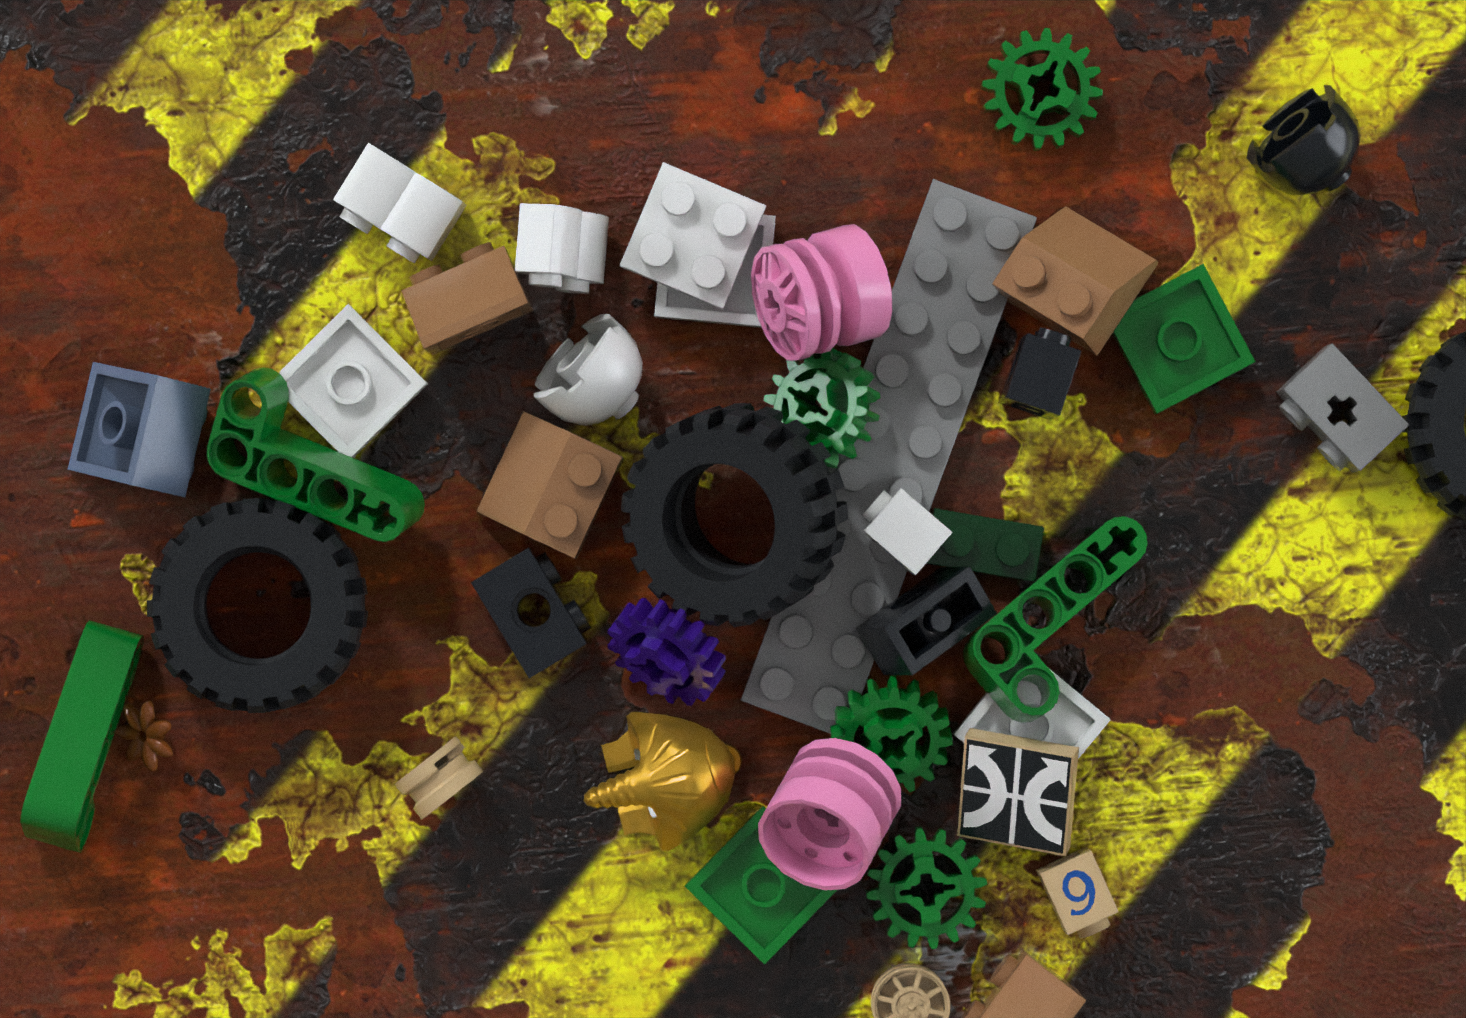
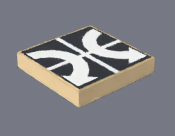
(1017, 791)

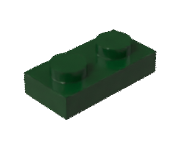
(989, 545)

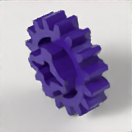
(666, 651)

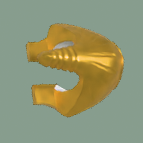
(676, 780)

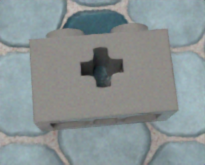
(1370, 417)

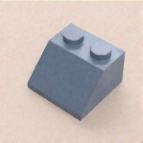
(139, 429)

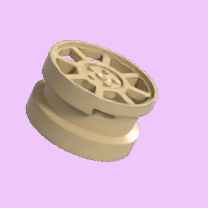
(438, 777)
(909, 992)

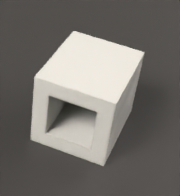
(904, 529)

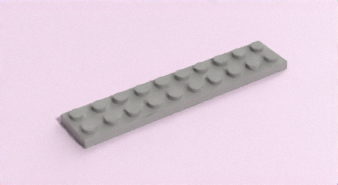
(925, 379)

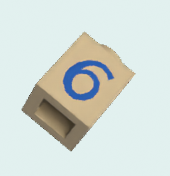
(1078, 893)

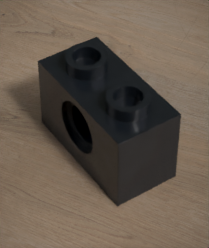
(1040, 374)
(502, 594)
(926, 620)

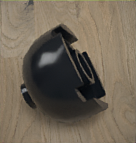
(1309, 144)

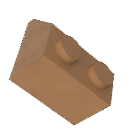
(1074, 277)
(466, 298)
(550, 484)
(1027, 991)

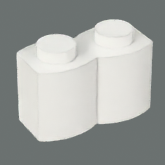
(399, 203)
(561, 247)

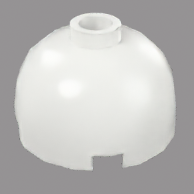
(594, 376)

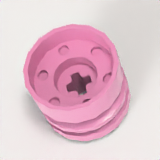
(821, 292)
(830, 814)

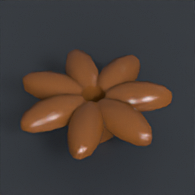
(145, 734)

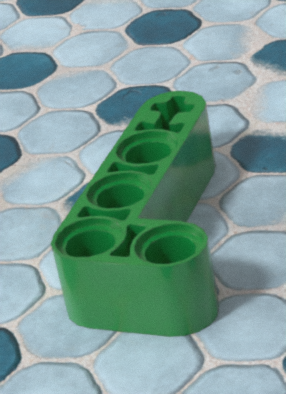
(391, 500)
(1059, 607)
(63, 784)

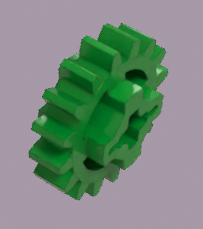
(1017, 79)
(842, 390)
(893, 725)
(929, 912)

